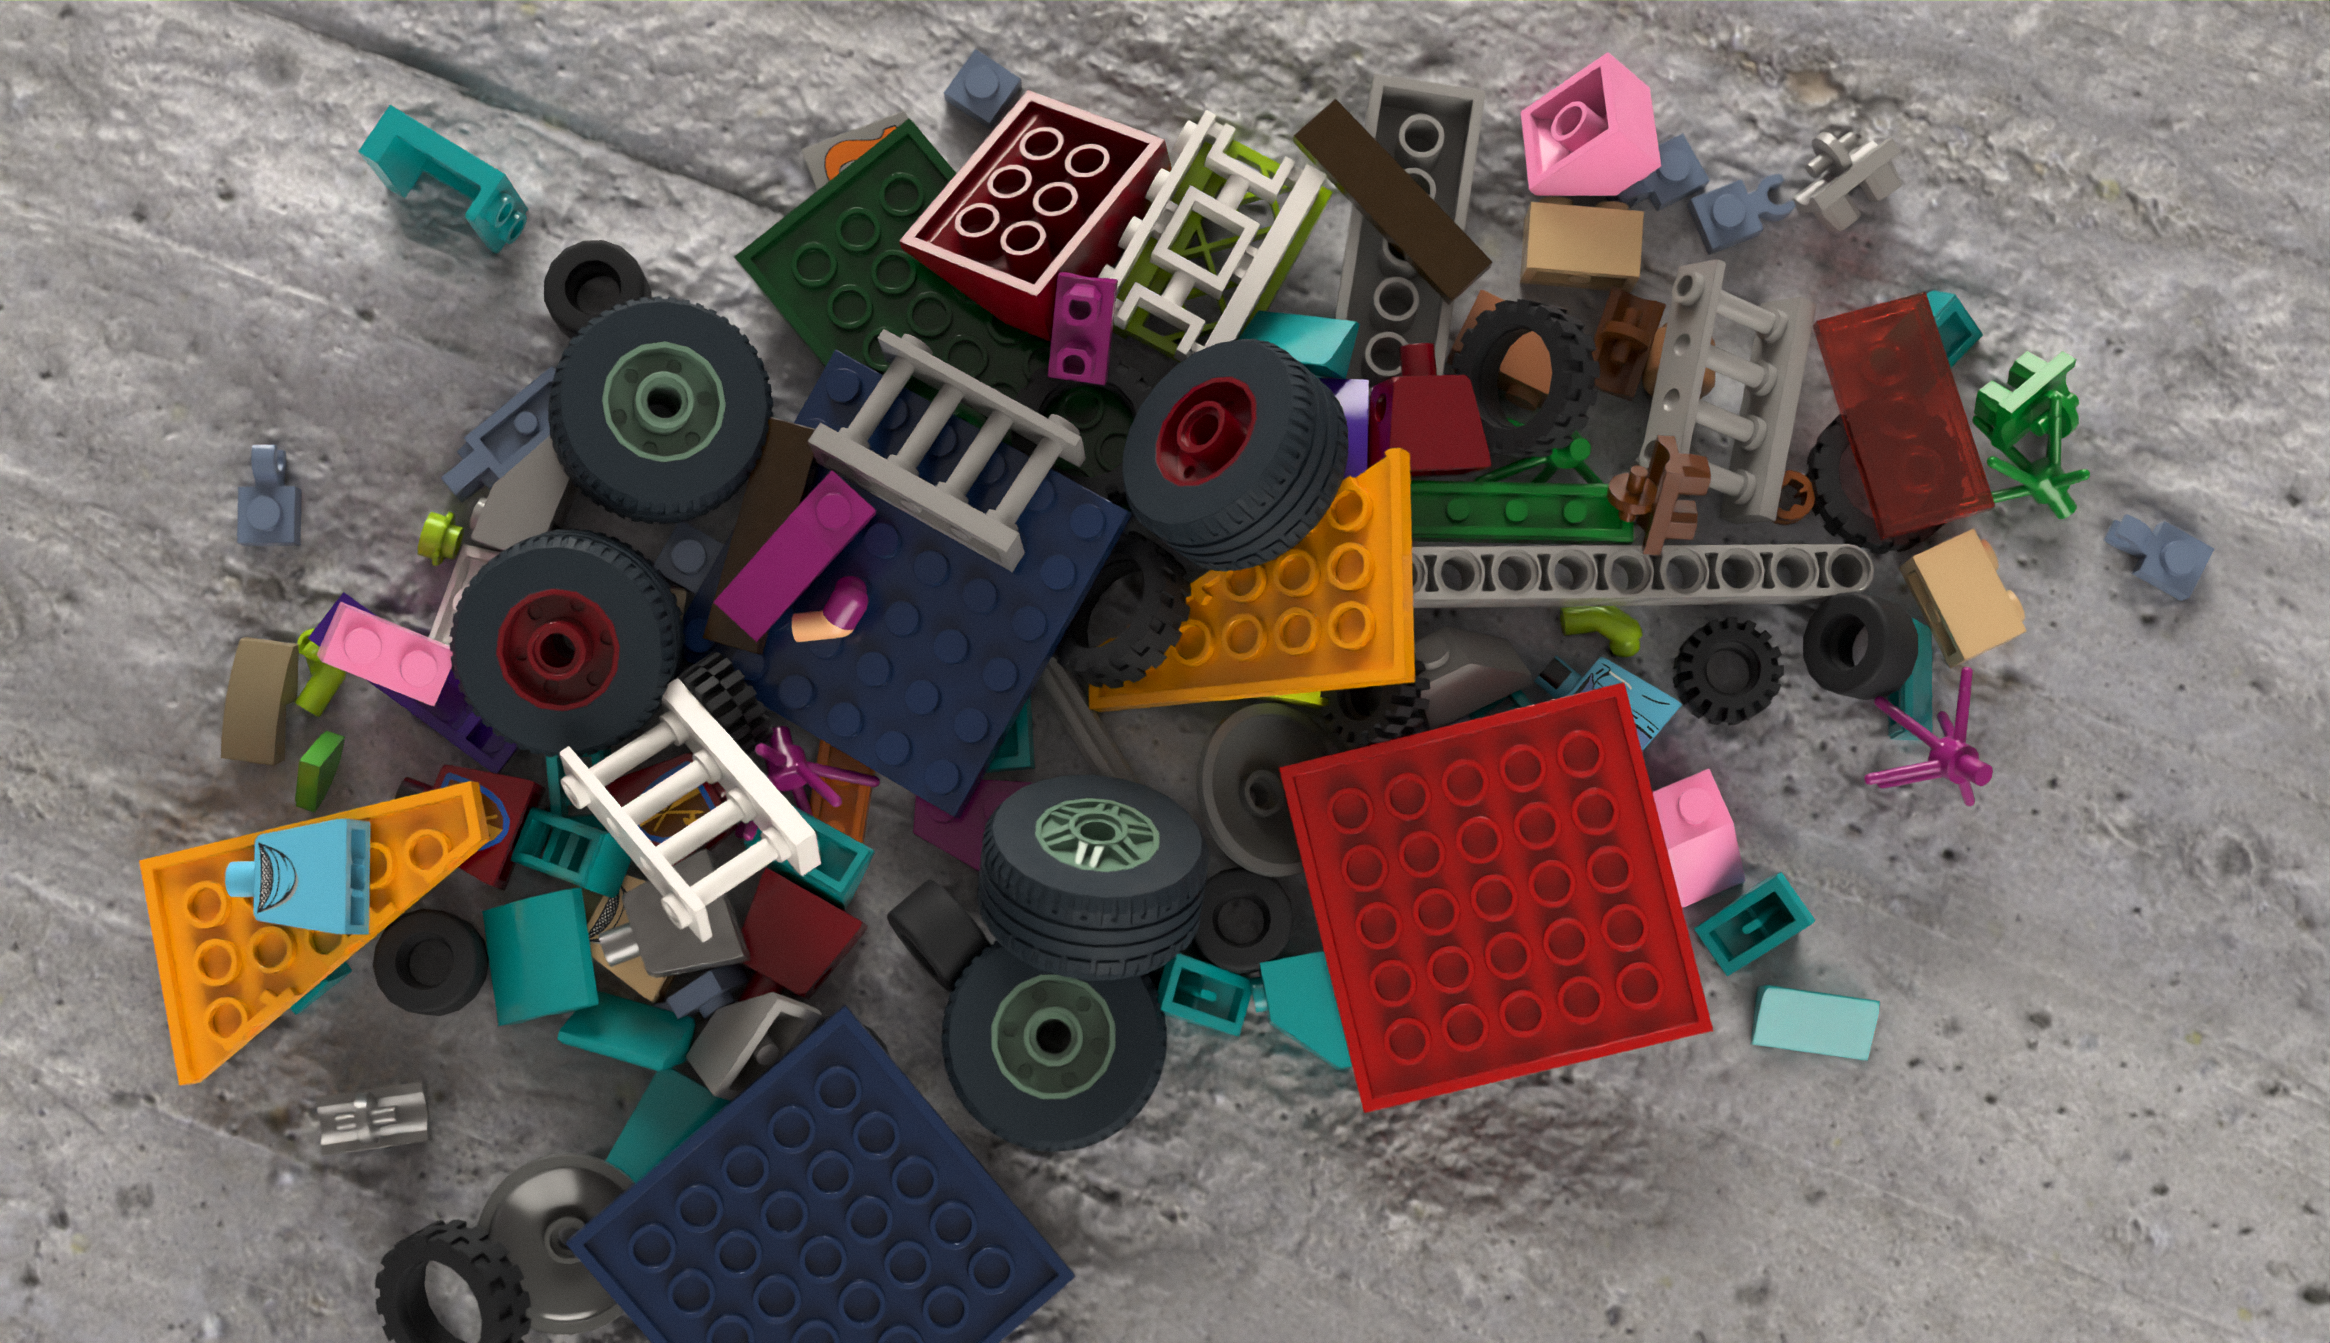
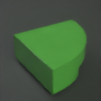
(318, 770)

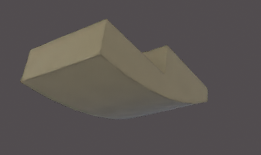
(256, 701)

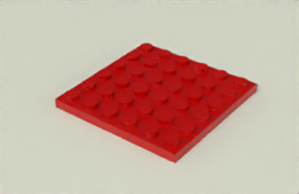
(1495, 898)

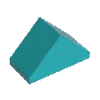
(1754, 923)
(1204, 994)

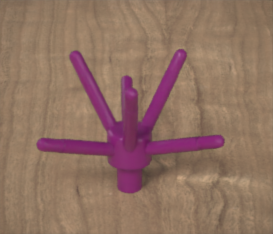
(1948, 756)
(791, 771)

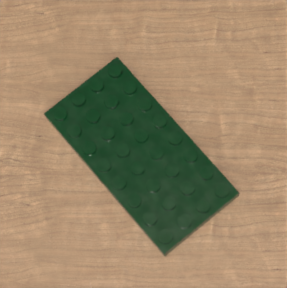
(844, 278)

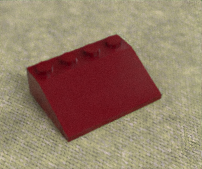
(1037, 202)

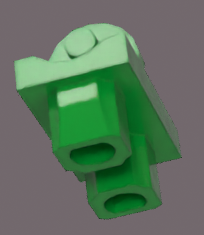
(2029, 405)

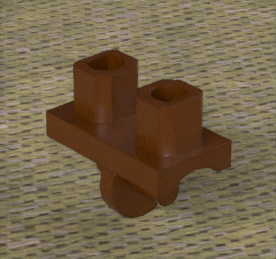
(1624, 341)
(1652, 494)

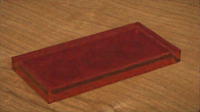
(1903, 415)

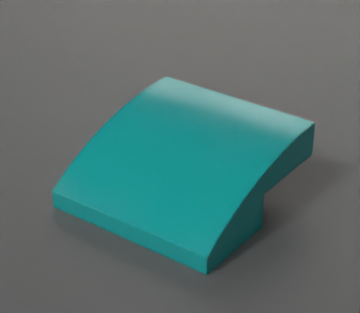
(540, 957)
(662, 1120)

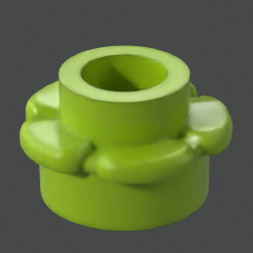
(440, 538)

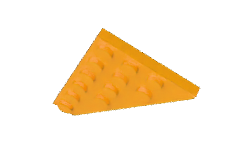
(1307, 621)
(235, 974)

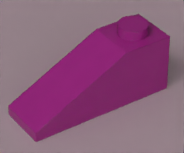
(795, 555)

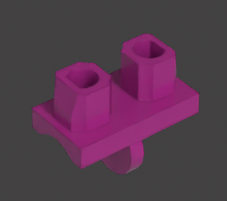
(1082, 328)

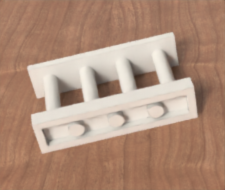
(714, 759)

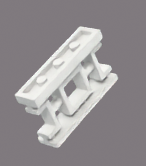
(1245, 264)

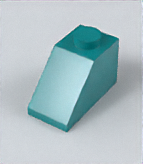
(1303, 1005)

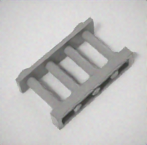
(1770, 390)
(946, 505)

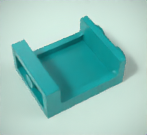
(404, 148)

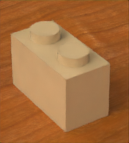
(1581, 245)
(1963, 597)

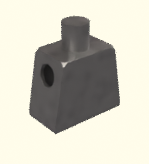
(661, 943)

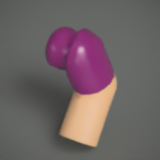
(838, 616)

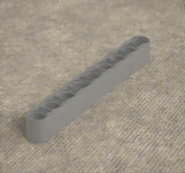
(1646, 575)

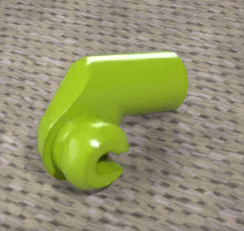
(1608, 621)
(324, 678)

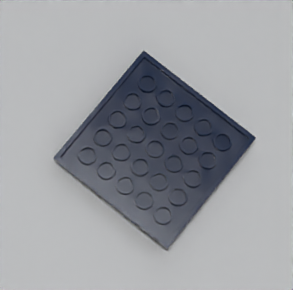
(946, 632)
(822, 1216)

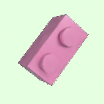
(386, 654)

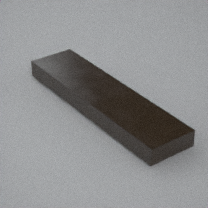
(1392, 201)
(772, 494)

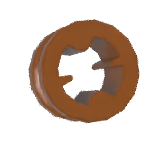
(1804, 491)

